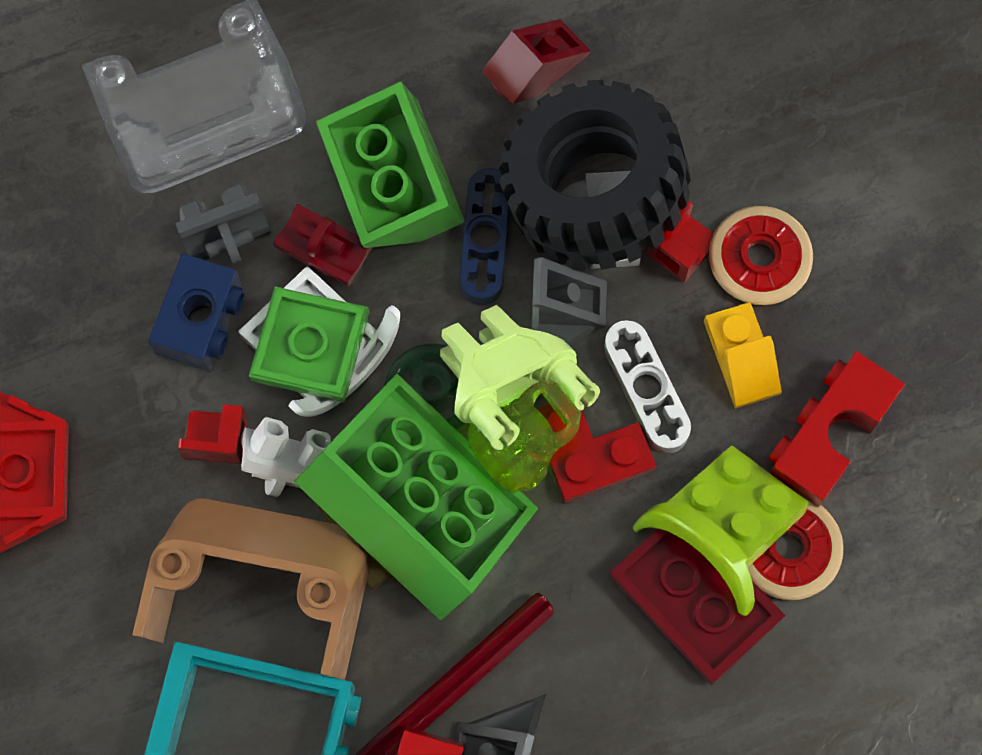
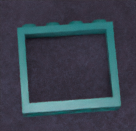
(181, 676)

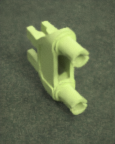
(504, 368)

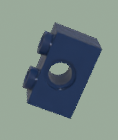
(192, 286)

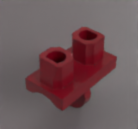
(322, 245)

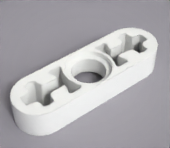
(644, 349)

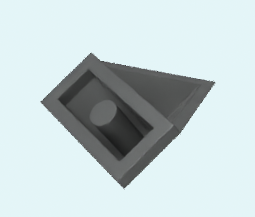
(567, 301)
(503, 732)

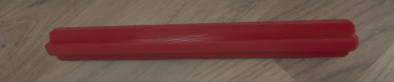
(463, 675)

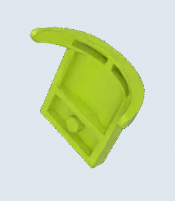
(730, 518)

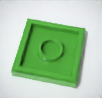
(309, 344)

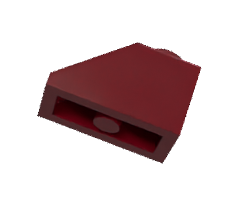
(534, 60)

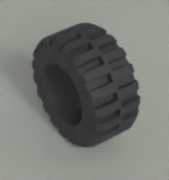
(586, 124)

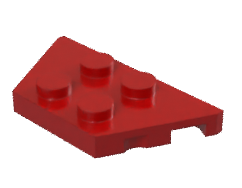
(31, 471)

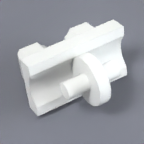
(275, 457)

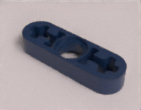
(495, 269)

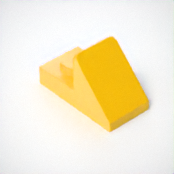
(744, 355)

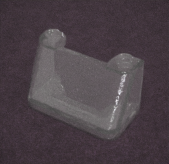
(199, 106)

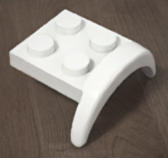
(371, 353)

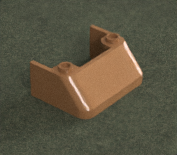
(323, 553)

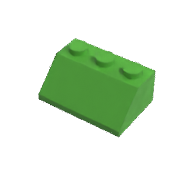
(390, 169)

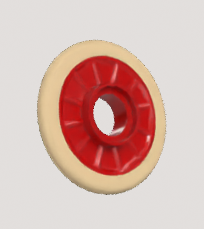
(760, 283)
(813, 569)

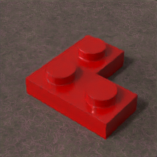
(597, 463)

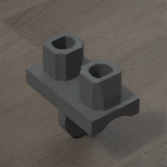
(223, 227)

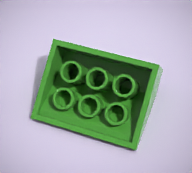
(416, 497)

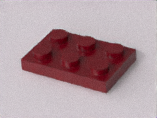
(693, 603)

